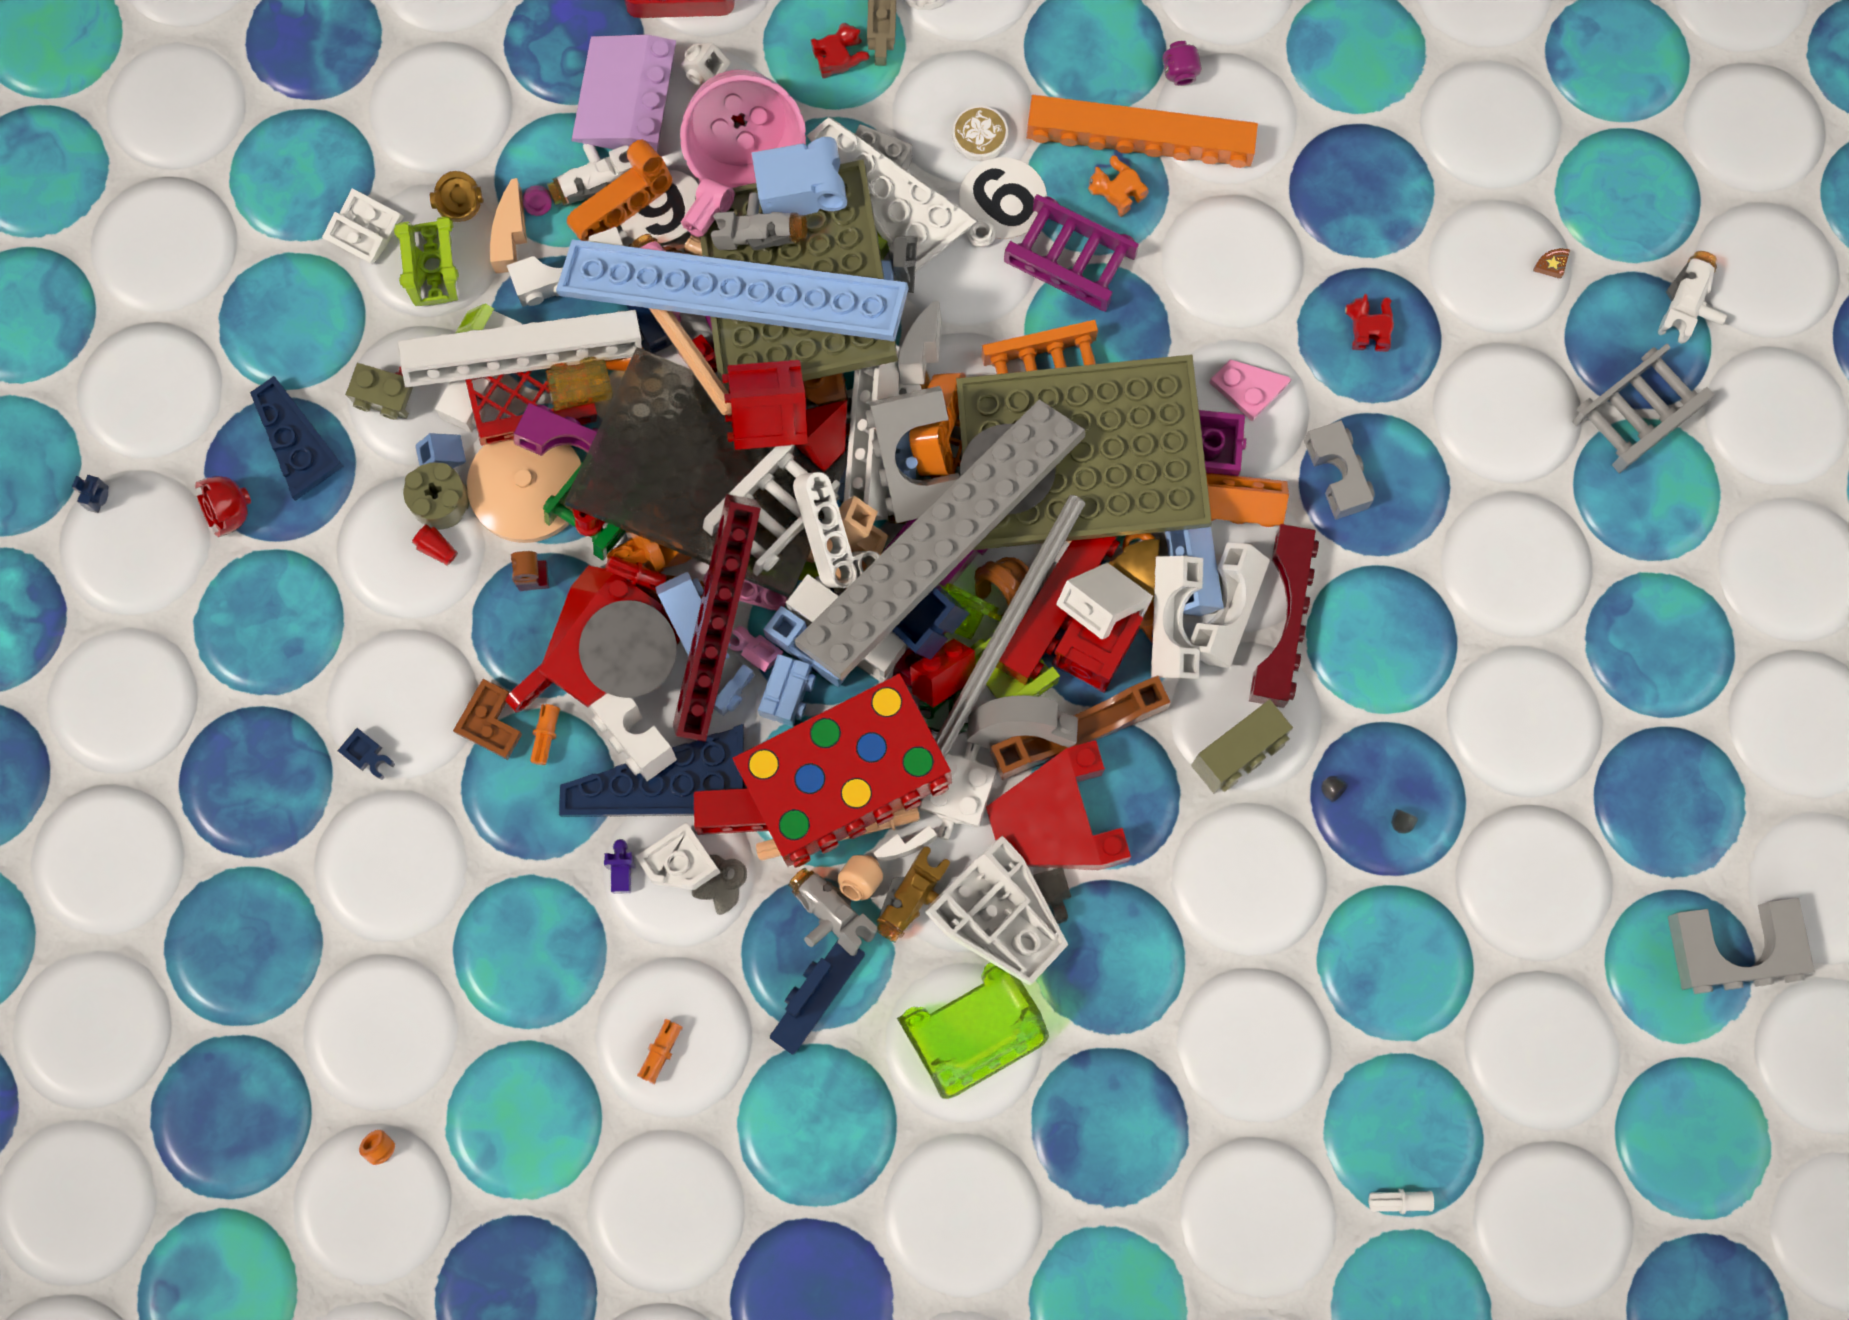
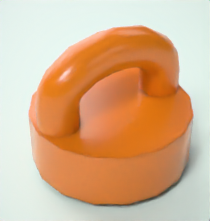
(377, 1147)

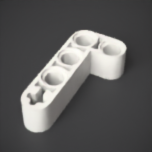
(831, 527)

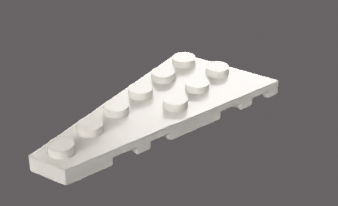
(898, 198)

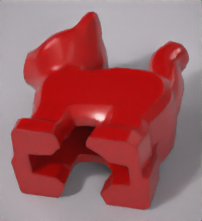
(834, 48)
(1371, 326)

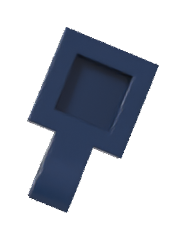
(92, 492)

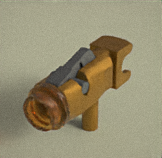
(908, 895)

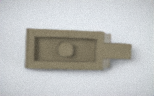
(881, 28)

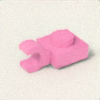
(756, 650)

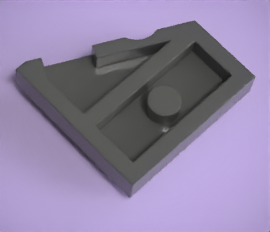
(903, 253)

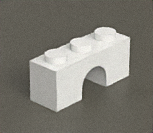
(646, 752)

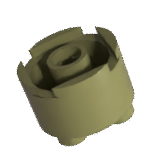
(422, 487)

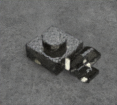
(1054, 890)

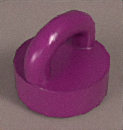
(537, 200)

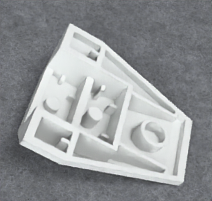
(1000, 914)

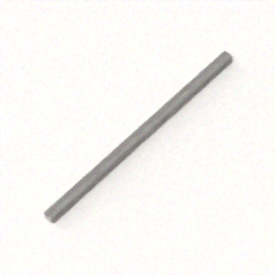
(1009, 623)

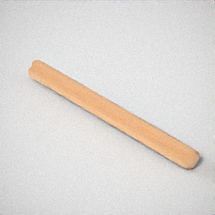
(694, 359)

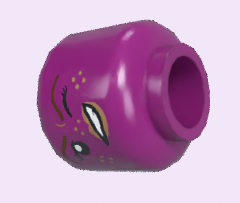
(1181, 63)

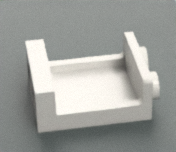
(1102, 598)

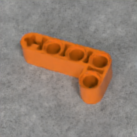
(625, 195)
(931, 441)

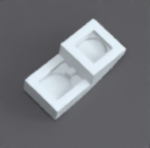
(896, 848)

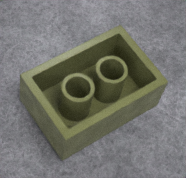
(1242, 747)

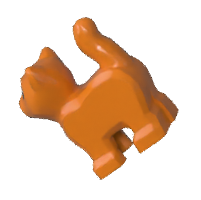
(1121, 188)

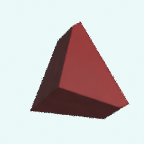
(825, 434)

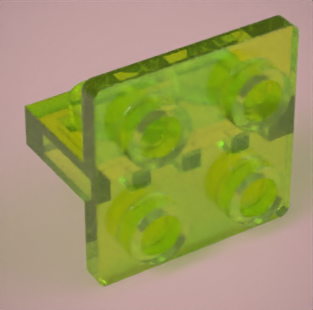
(975, 606)

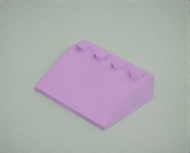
(624, 90)

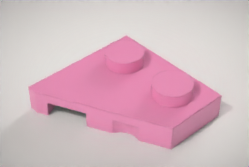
(1248, 386)

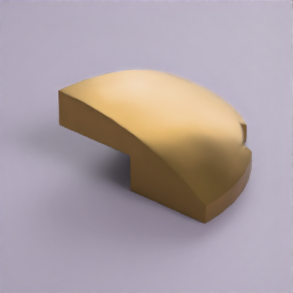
(1139, 563)

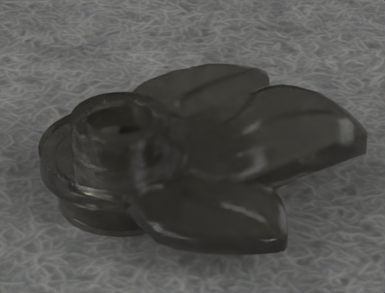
(720, 888)

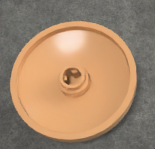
(512, 485)

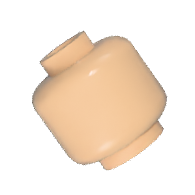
(860, 877)

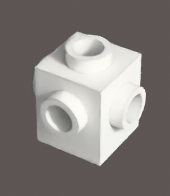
(703, 62)

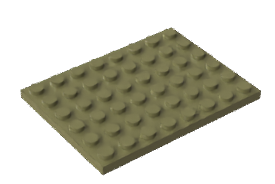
(834, 243)
(1139, 451)

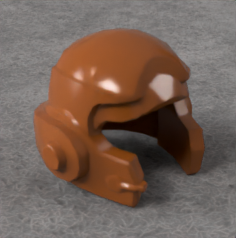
(1005, 574)

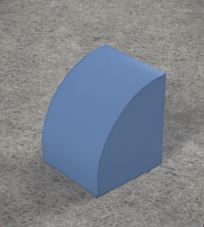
(441, 449)

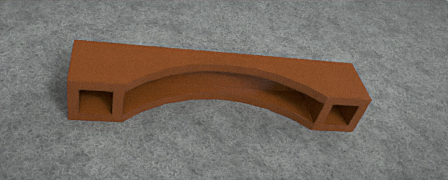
(1103, 719)

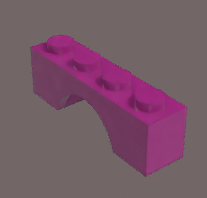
(543, 430)

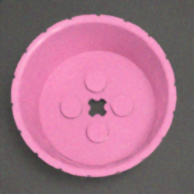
(718, 148)

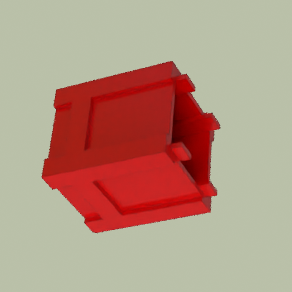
(766, 404)
(1095, 658)

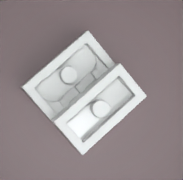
(363, 226)

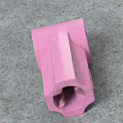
(710, 199)

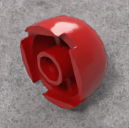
(223, 503)

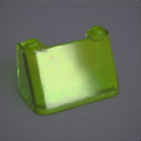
(976, 1032)

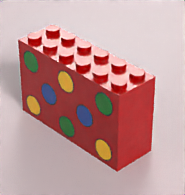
(844, 771)

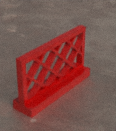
(504, 429)

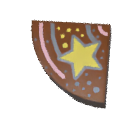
(1553, 263)

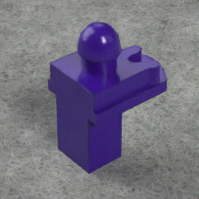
(620, 865)

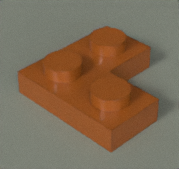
(480, 721)

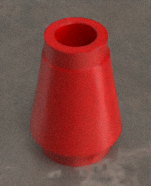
(433, 544)

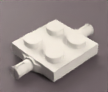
(966, 795)

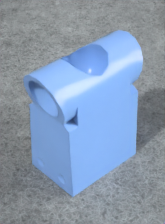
(800, 178)

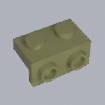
(379, 391)

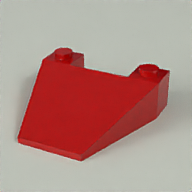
(1048, 818)

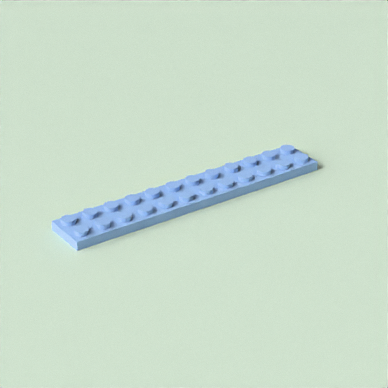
(733, 289)

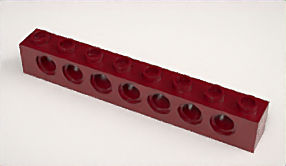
(716, 617)

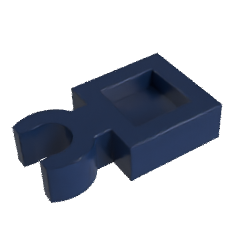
(363, 752)

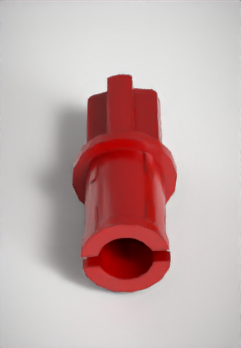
(635, 573)

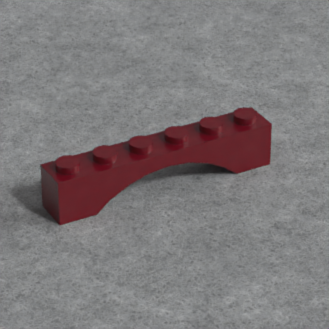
(1292, 559)

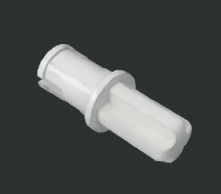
(1401, 1201)

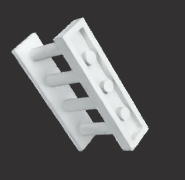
(762, 478)

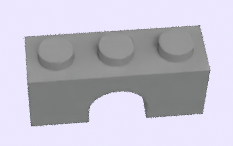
(1333, 446)

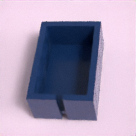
(930, 621)

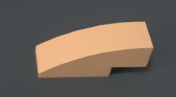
(508, 228)

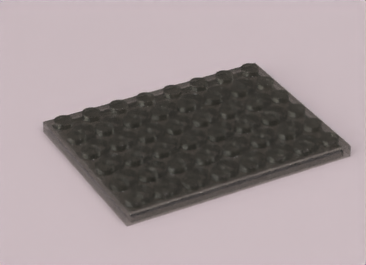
(669, 463)

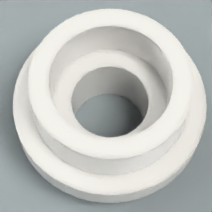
(985, 224)

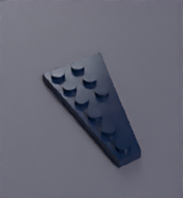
(669, 793)

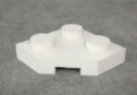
(678, 860)

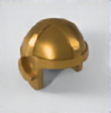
(456, 196)

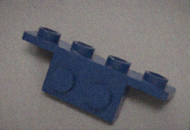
(814, 997)

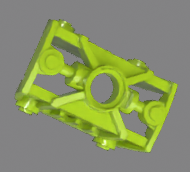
(414, 261)

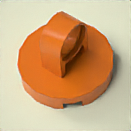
(640, 550)

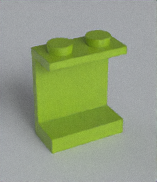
(1004, 685)

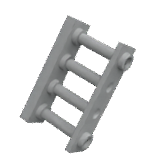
(1648, 435)

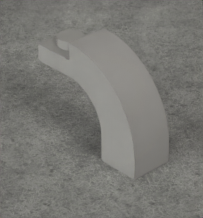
(1019, 717)

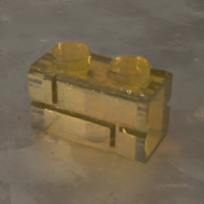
(578, 383)

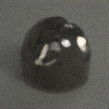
(1333, 788)
(1403, 822)

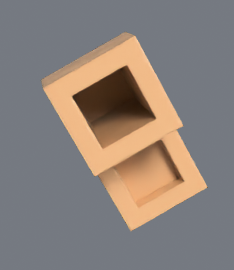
(859, 526)

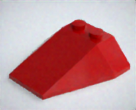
(586, 596)

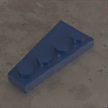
(298, 446)

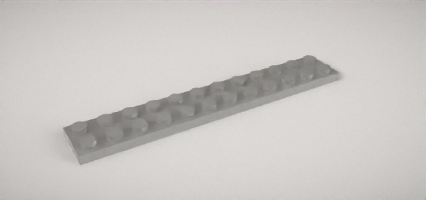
(939, 540)

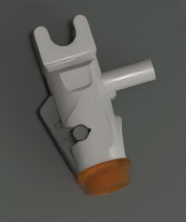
(758, 229)
(833, 910)

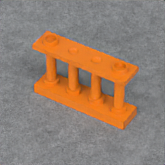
(1049, 341)

